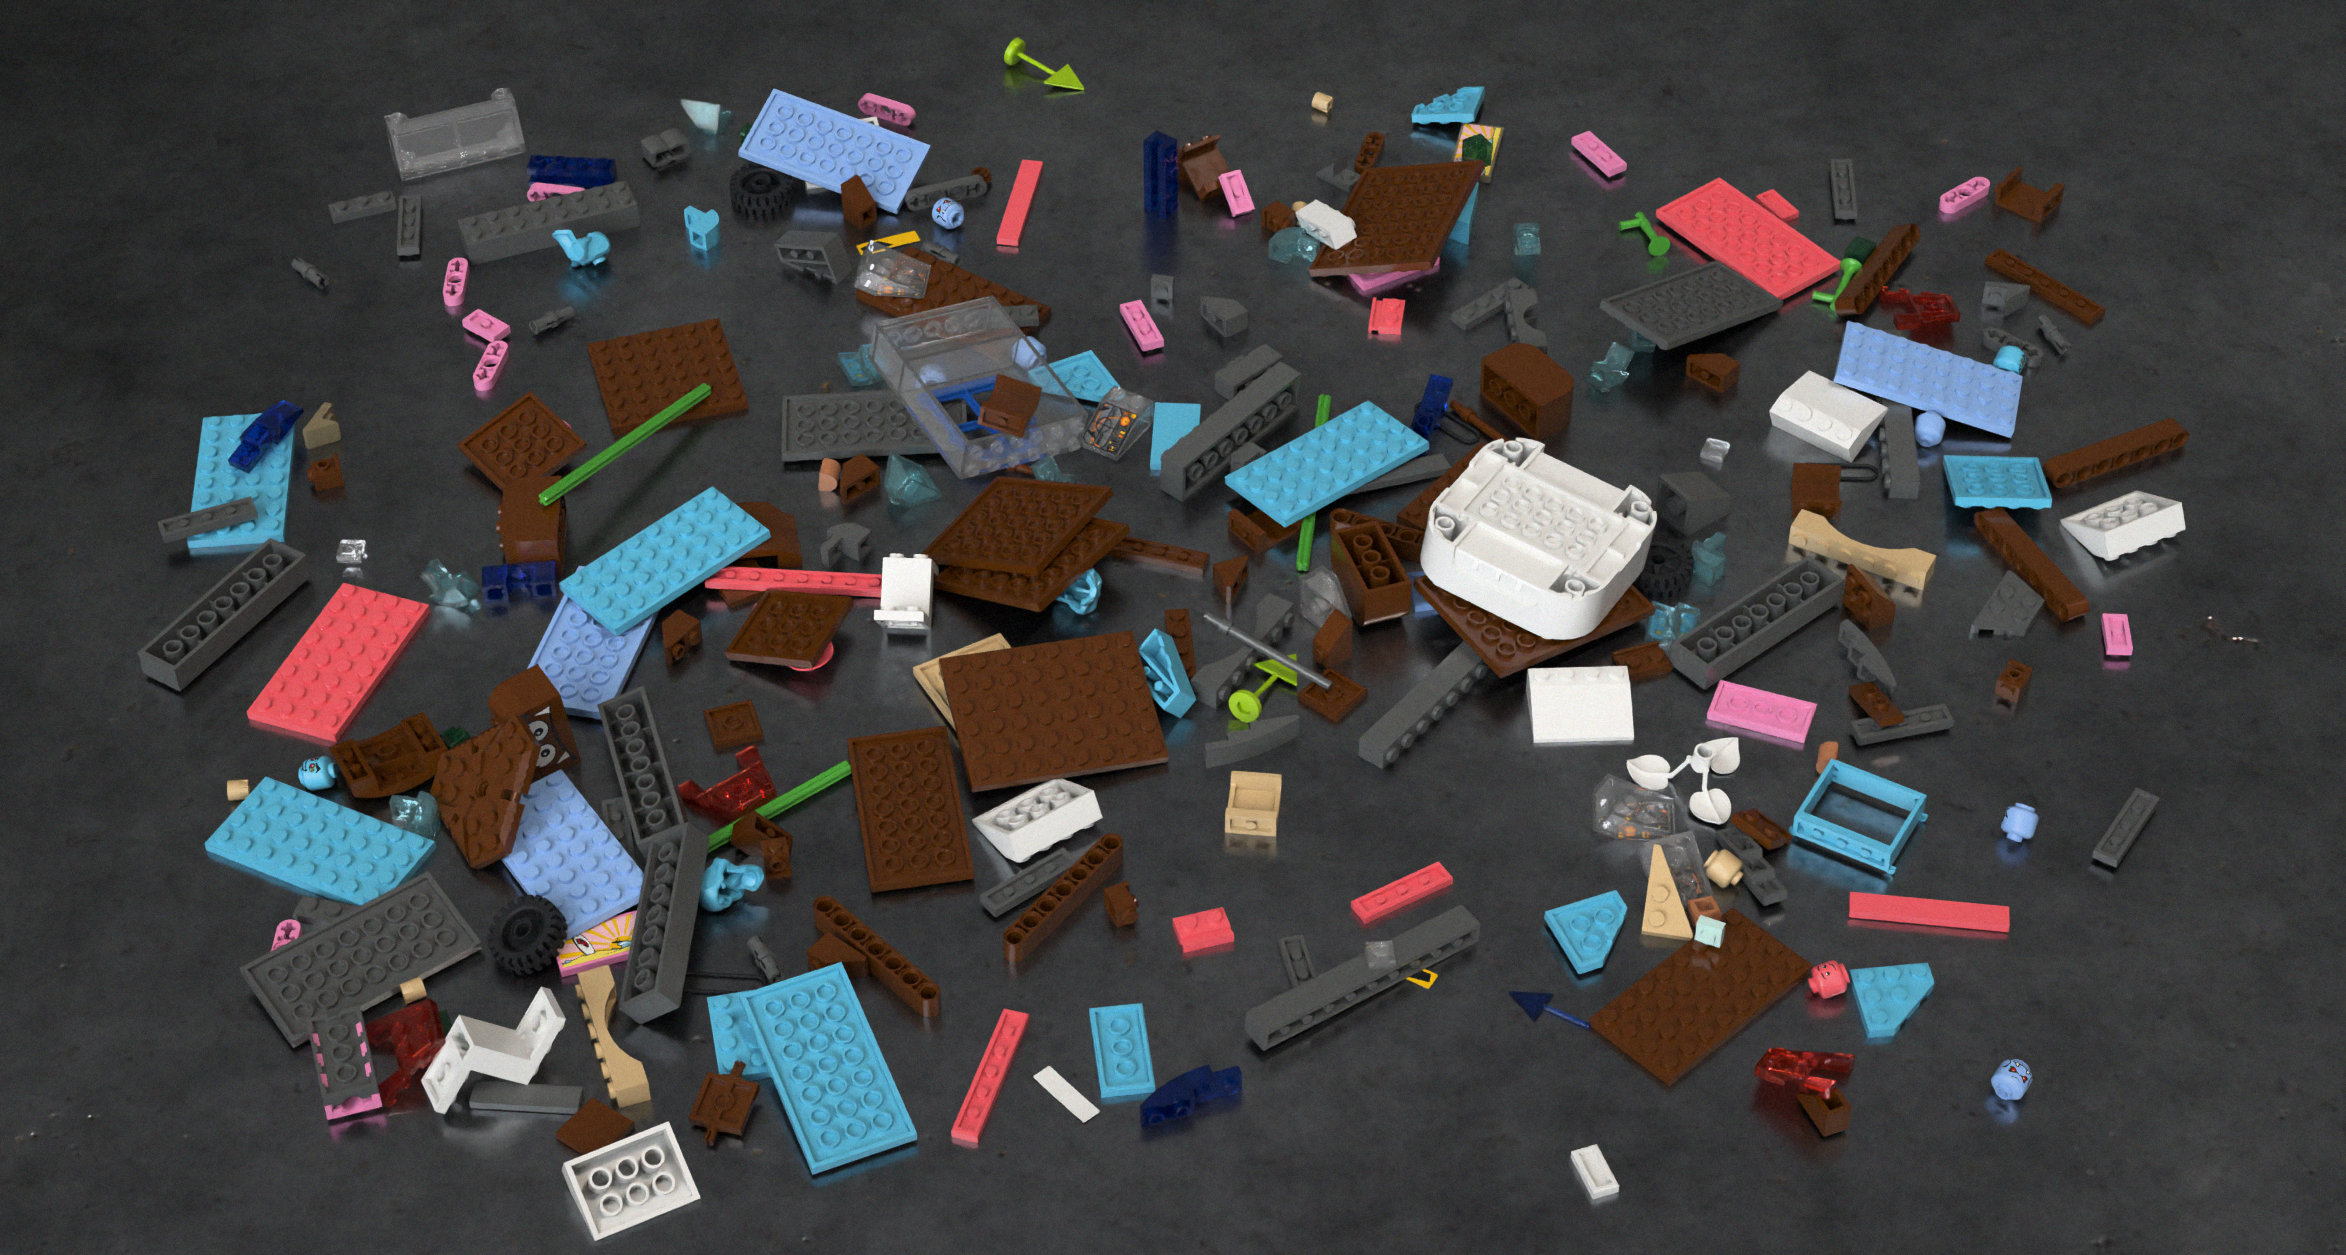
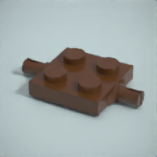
(724, 1103)

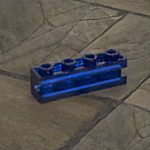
(572, 171)
(1160, 174)

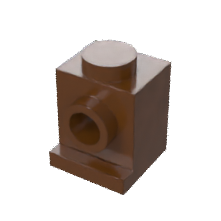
(1277, 216)
(326, 473)
(2014, 681)
(775, 858)
(1120, 904)

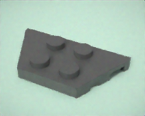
(2010, 608)

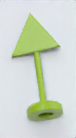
(1064, 77)
(1246, 704)

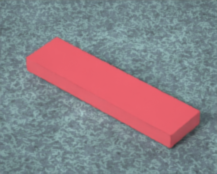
(1401, 892)

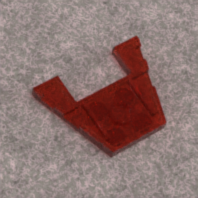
(1926, 308)
(736, 794)
(416, 1040)
(1800, 1068)

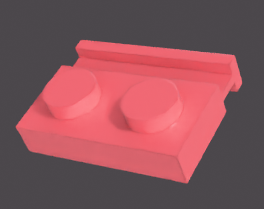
(1386, 316)
(1203, 929)

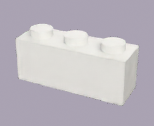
(1326, 224)

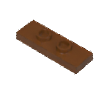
(1876, 704)

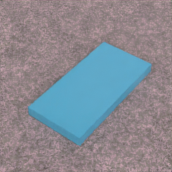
(1169, 425)
(1122, 1050)

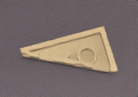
(1663, 908)

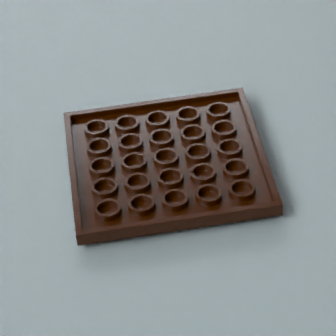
(658, 367)
(1018, 525)
(1038, 590)

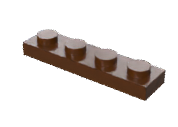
(1179, 627)

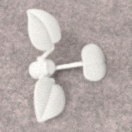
(1710, 805)

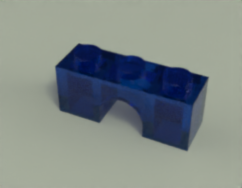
(502, 579)

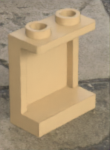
(1253, 803)

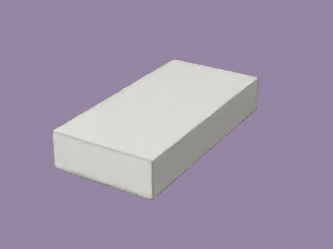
(1594, 1171)

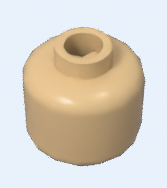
(1724, 868)

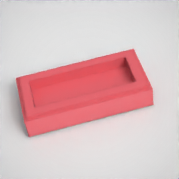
(1777, 205)

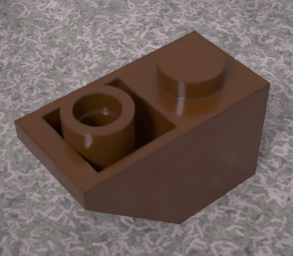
(857, 203)
(680, 635)
(1828, 1114)

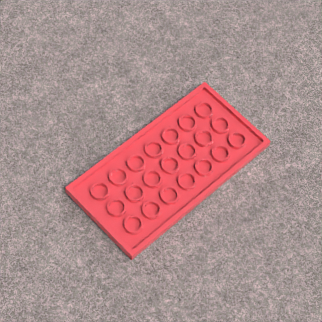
(1748, 239)
(338, 662)

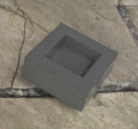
(1162, 286)

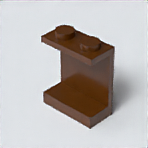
(1203, 166)
(2026, 199)
(1010, 406)
(1816, 489)
(1259, 529)

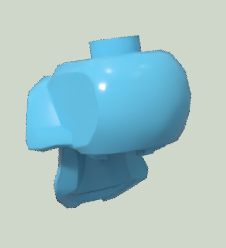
(585, 250)
(1084, 593)
(727, 883)

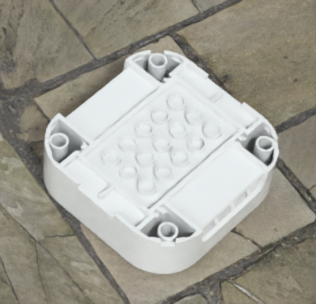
(1537, 540)

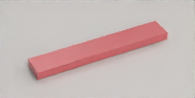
(1019, 202)
(1929, 911)
(990, 1075)

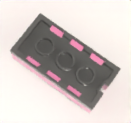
(343, 1063)

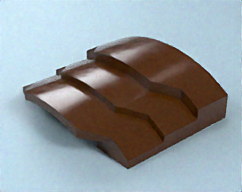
(783, 533)
(391, 759)

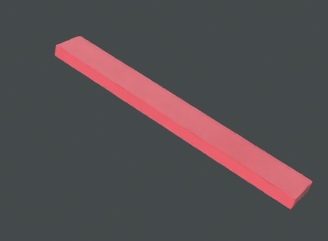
(796, 581)

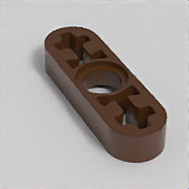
(1369, 147)

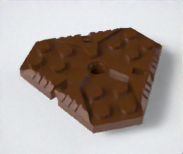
(482, 787)

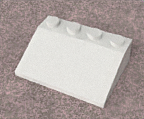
(1827, 415)
(2126, 524)
(1580, 704)
(1039, 818)
(630, 1181)

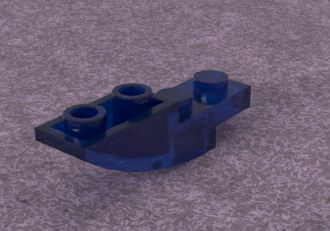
(1432, 409)
(262, 433)
(1180, 1094)

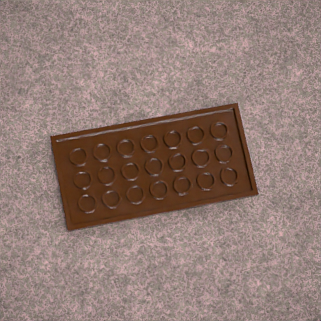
(948, 287)
(909, 809)
(1700, 998)

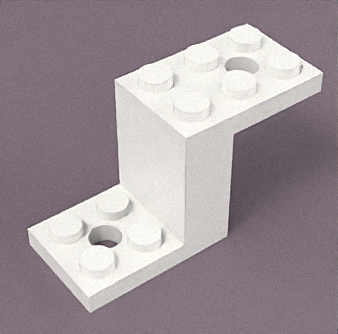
(906, 592)
(493, 1050)

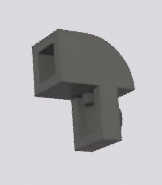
(846, 540)

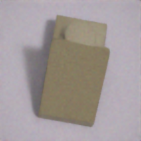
(322, 427)

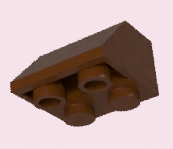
(1867, 599)

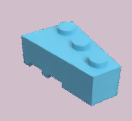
(1464, 223)
(1166, 673)

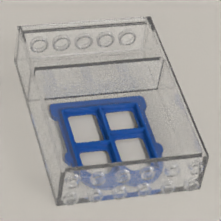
(957, 355)

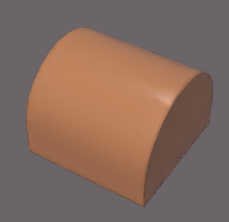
(829, 475)
(1826, 751)
(1703, 906)

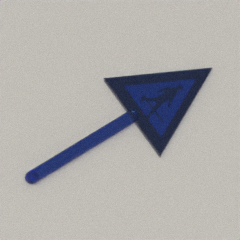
(1535, 1003)

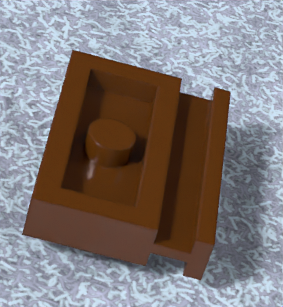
(1643, 660)
(1761, 828)

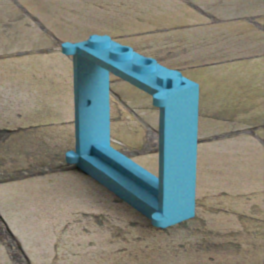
(1848, 841)

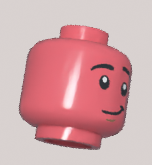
(1829, 979)

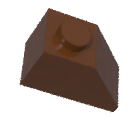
(1713, 370)
(858, 477)
(1334, 640)
(753, 829)
(832, 950)

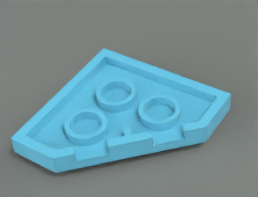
(1457, 108)
(1084, 376)
(1588, 928)
(1889, 995)

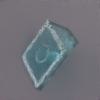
(708, 116)
(908, 482)

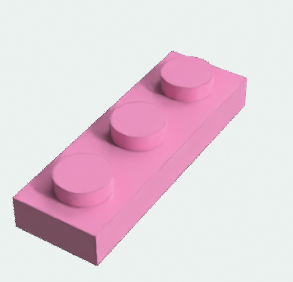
(1599, 153)
(1141, 325)

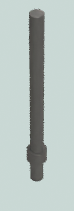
(1227, 628)

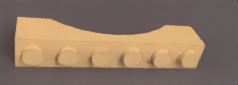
(1901, 565)
(626, 1074)

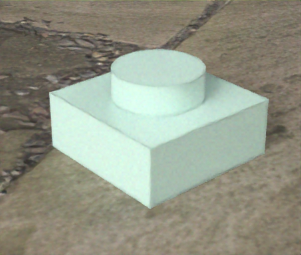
(1710, 931)

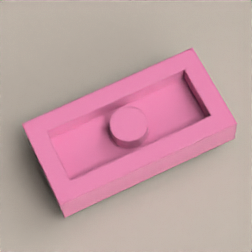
(1236, 193)
(486, 326)
(2116, 634)

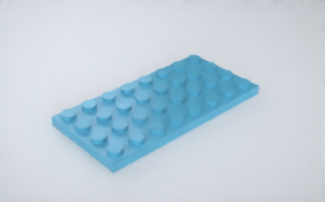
(1326, 463)
(221, 483)
(664, 561)
(319, 844)
(827, 1068)

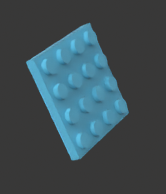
(1997, 481)
(735, 1038)

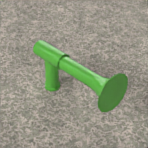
(1658, 245)
(1850, 268)

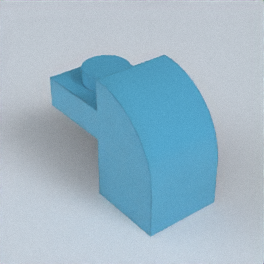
(703, 227)

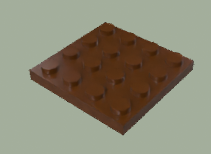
(522, 443)
(789, 628)

